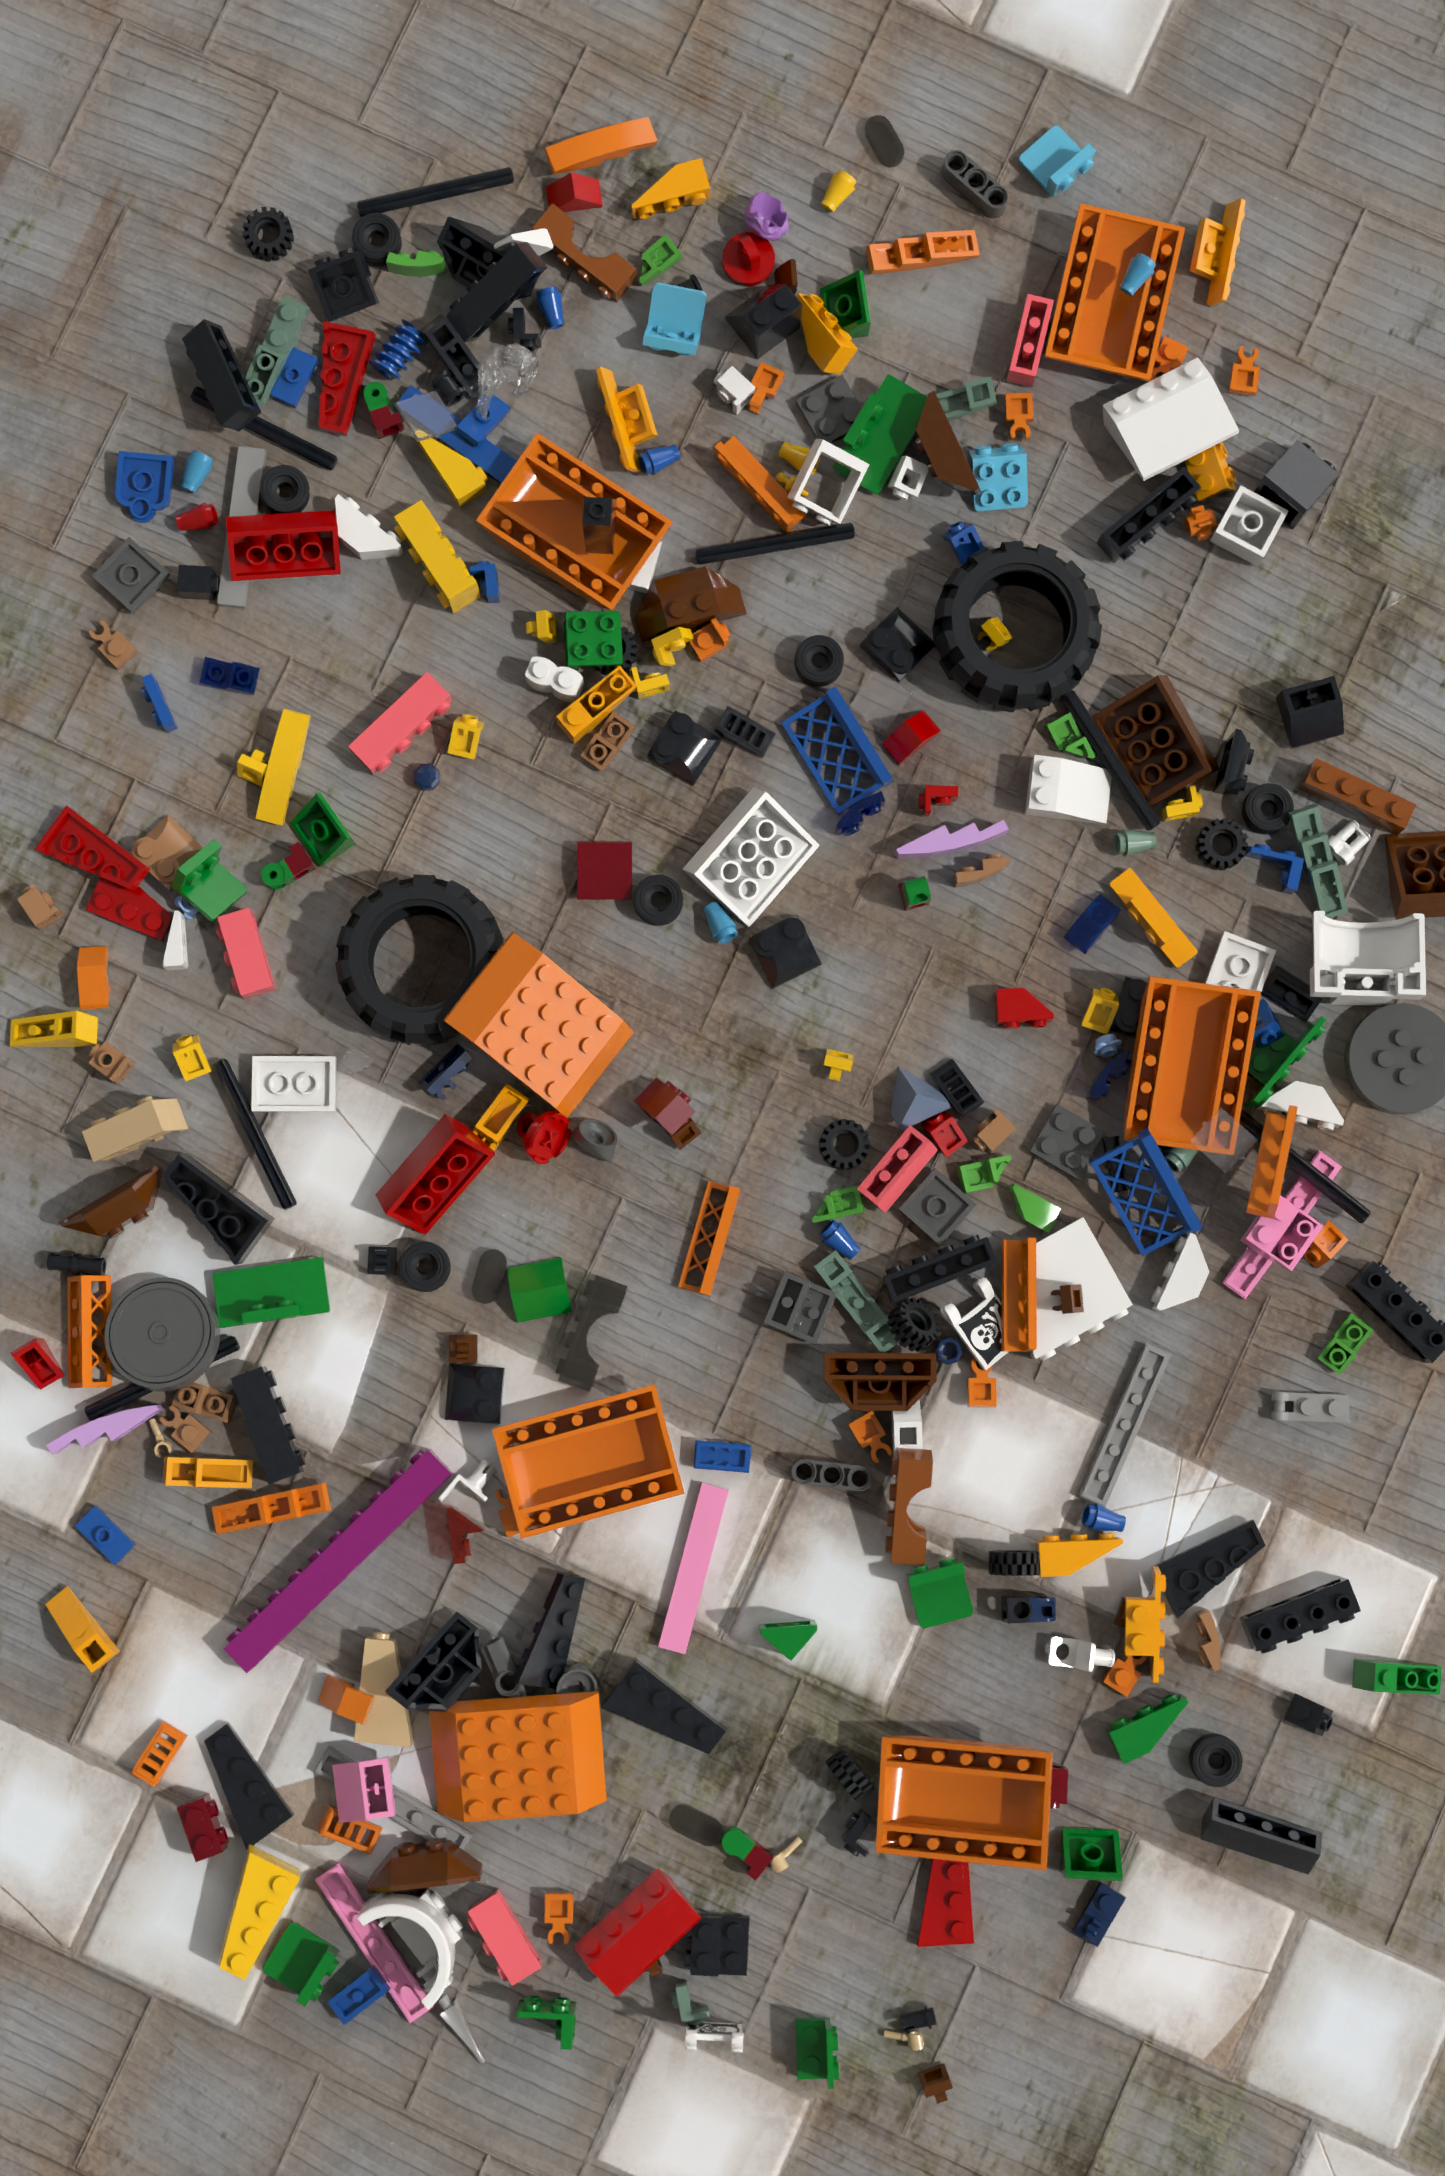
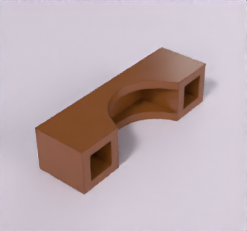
(609, 274)
(1340, 786)
(913, 1474)

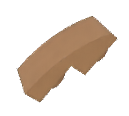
(608, 741)
(988, 868)
(205, 1401)
(1210, 1648)

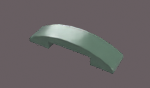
(968, 399)
(856, 1301)

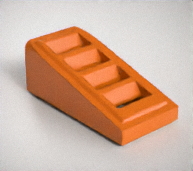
(145, 1775)
(370, 1843)

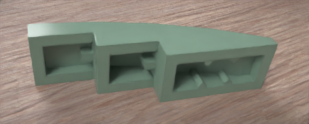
(1318, 862)

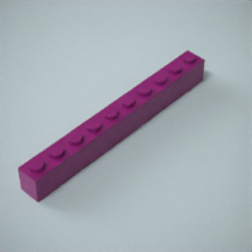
(338, 1560)

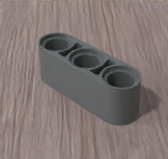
(972, 172)
(845, 1474)

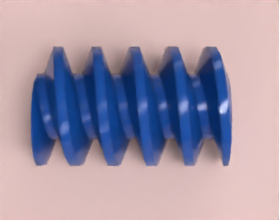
(398, 350)

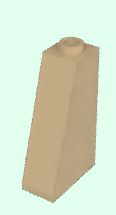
(387, 1720)

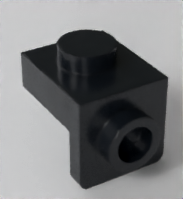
(516, 326)
(1309, 1715)
(855, 1826)

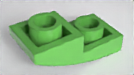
(425, 263)
(1344, 1343)

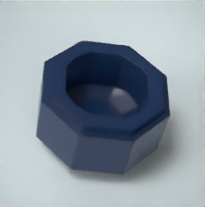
(427, 777)
(948, 1351)

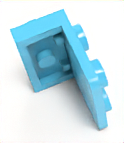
(1057, 160)
(675, 319)
(1000, 476)

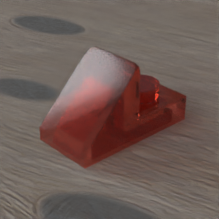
(459, 1525)

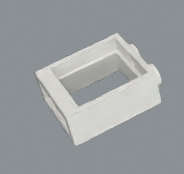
(858, 470)

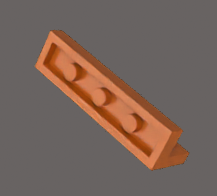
(758, 483)
(1271, 1163)
(719, 1242)
(1018, 1295)
(80, 1331)

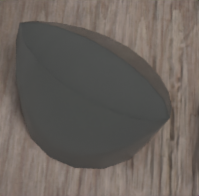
(595, 1138)
(576, 1679)

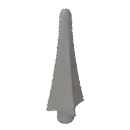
(453, 2016)

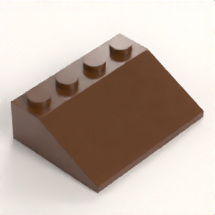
(1156, 740)
(1417, 873)

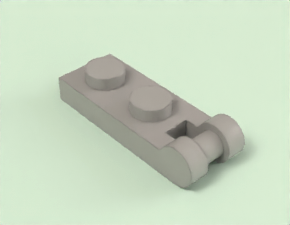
(1311, 1407)

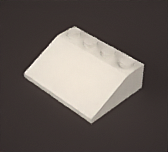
(1169, 419)
(751, 856)

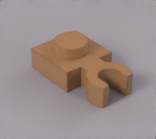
(114, 647)
(188, 1431)

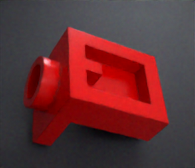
(940, 794)
(945, 1133)

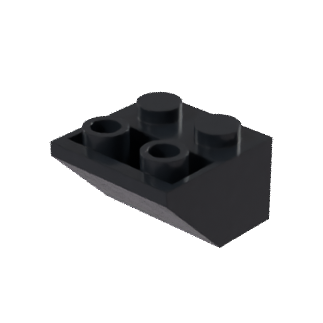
(1311, 712)

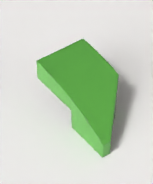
(658, 259)
(1068, 737)
(981, 1174)
(840, 1204)
(1034, 1209)

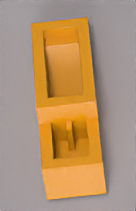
(500, 1116)
(207, 1472)

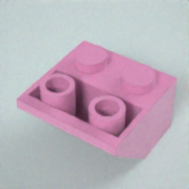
(1285, 1236)
(364, 1790)

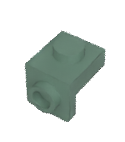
(681, 2000)

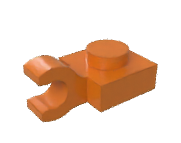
(767, 383)

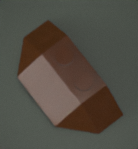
(943, 448)
(687, 602)
(119, 1207)
(880, 1379)
(424, 1866)

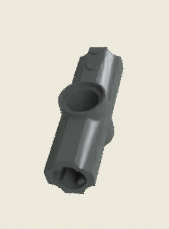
(501, 1664)

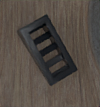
(749, 724)
(964, 1082)

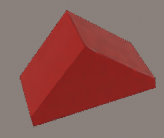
(575, 193)
(910, 737)
(38, 1362)

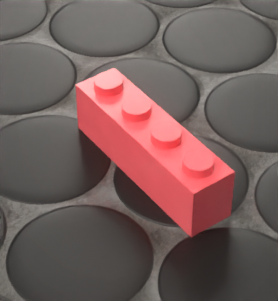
(400, 724)

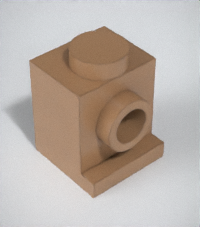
(39, 906)
(117, 1068)
(993, 1132)

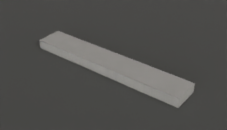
(244, 502)
(1124, 1425)
(409, 1810)

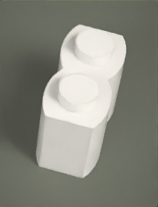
(547, 678)

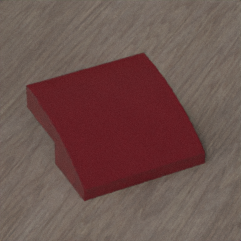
(604, 870)

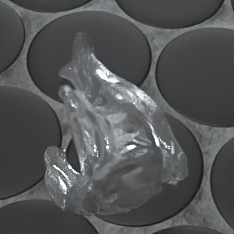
(505, 365)

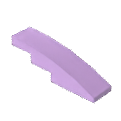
(942, 842)
(113, 1425)

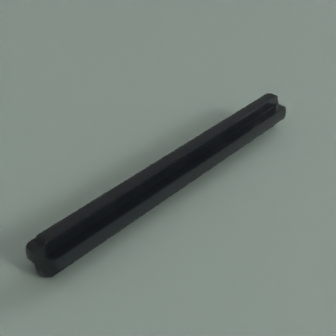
(436, 191)
(278, 435)
(775, 543)
(1110, 761)
(255, 1134)
(1312, 1174)
(134, 1392)

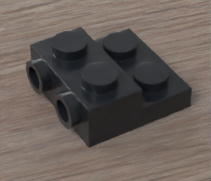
(343, 284)
(718, 1945)

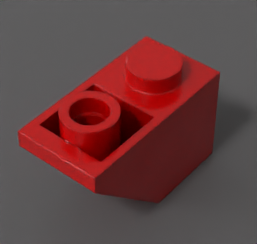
(1019, 1007)

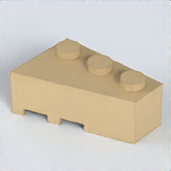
(133, 1128)

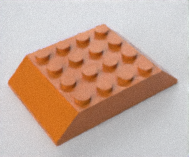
(1092, 317)
(541, 520)
(539, 1024)
(1188, 1058)
(588, 1461)
(519, 1757)
(964, 1801)

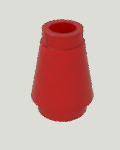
(198, 518)

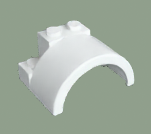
(1368, 960)
(424, 1929)

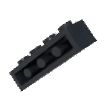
(495, 291)
(221, 375)
(1148, 515)
(938, 1270)
(1399, 1311)
(267, 1424)
(1300, 1614)
(1261, 1836)

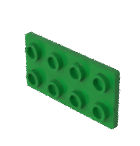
(883, 431)
(1271, 1063)
(271, 1292)

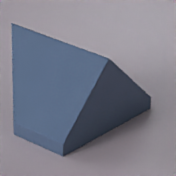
(915, 1100)

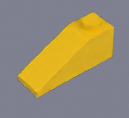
(455, 471)
(54, 1030)

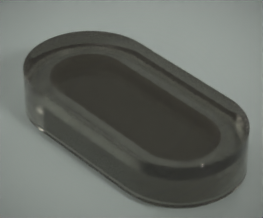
(884, 141)
(489, 1276)
(696, 1824)

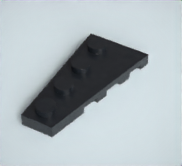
(1207, 1565)
(550, 1647)
(248, 1790)

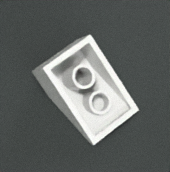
(1067, 790)

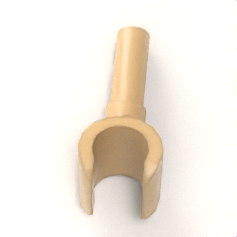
(159, 1438)
(778, 1862)
(914, 2038)

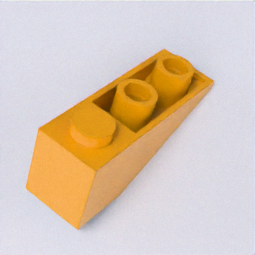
(678, 187)
(825, 339)
(595, 705)
(1068, 1556)
(81, 1630)

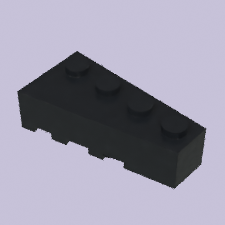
(224, 1211)
(660, 1707)

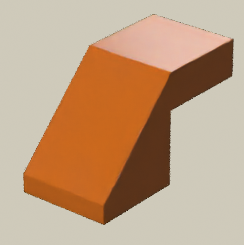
(93, 978)
(345, 1700)

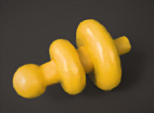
(781, 477)

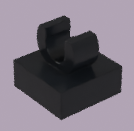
(382, 1260)

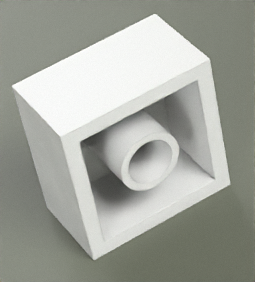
(1249, 525)

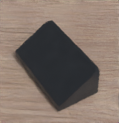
(1290, 993)

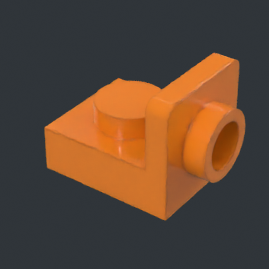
(710, 639)
(1325, 1245)

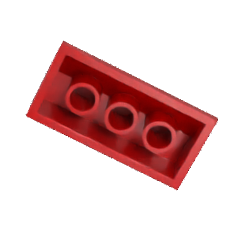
(283, 545)
(434, 1174)
(637, 1932)

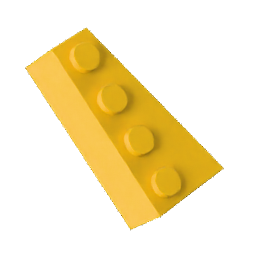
(437, 557)
(258, 1903)

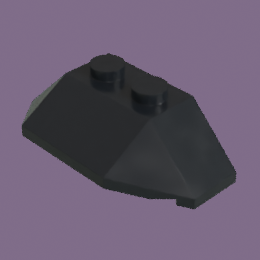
(470, 251)
(440, 1669)

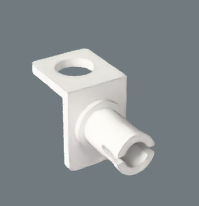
(473, 1483)
(1081, 1654)

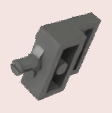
(798, 1307)

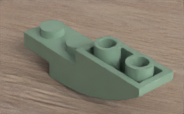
(276, 347)

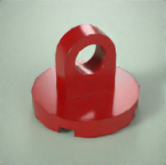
(748, 259)
(545, 1136)

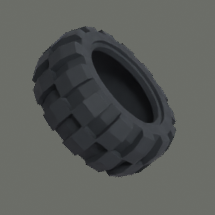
(1030, 568)
(369, 923)

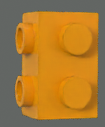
(1211, 472)

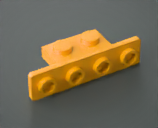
(1216, 250)
(629, 417)
(1153, 918)
(1143, 1625)

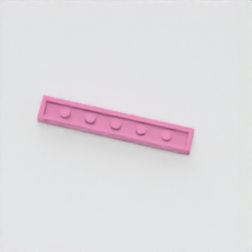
(1302, 1194)
(693, 1568)
(373, 1942)

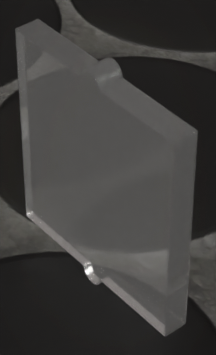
(426, 416)
(880, 700)
(1223, 1140)

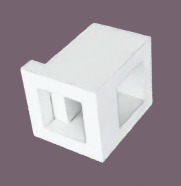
(734, 388)
(916, 474)

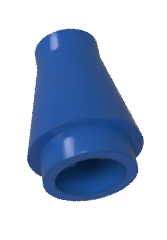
(550, 304)
(656, 459)
(839, 1239)
(1102, 1519)

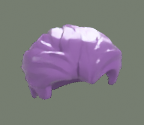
(766, 217)

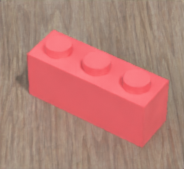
(1030, 340)
(245, 953)
(897, 1169)
(504, 1938)

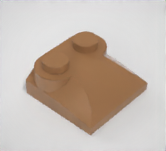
(165, 850)

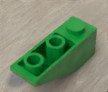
(1396, 1677)
(1140, 1733)

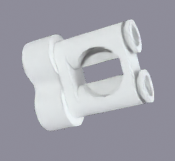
(1341, 850)

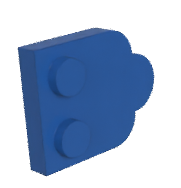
(144, 483)

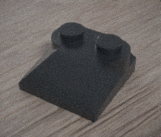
(897, 644)
(684, 747)
(1233, 764)
(785, 951)
(1128, 1012)
(474, 1394)

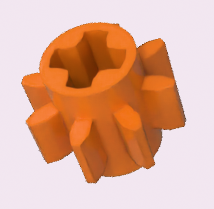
(1200, 522)

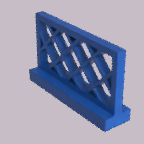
(858, 739)
(1167, 1181)

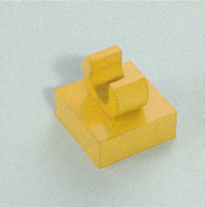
(544, 627)
(997, 632)
(252, 767)
(838, 1061)

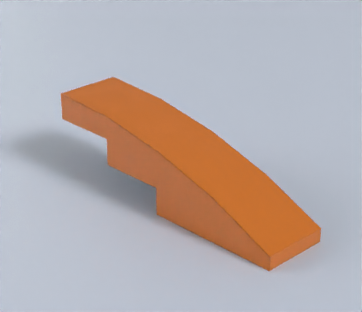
(599, 145)
(922, 252)
(271, 1508)

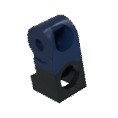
(1028, 1609)

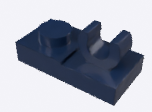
(451, 1064)
(1099, 1914)

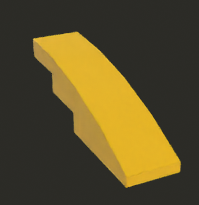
(283, 766)

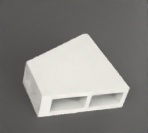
(1074, 1258)

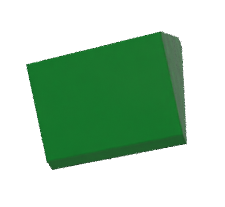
(848, 303)
(321, 830)
(539, 1290)
(788, 1636)
(1090, 1854)

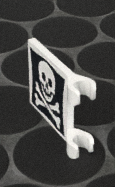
(981, 1326)
(714, 2032)

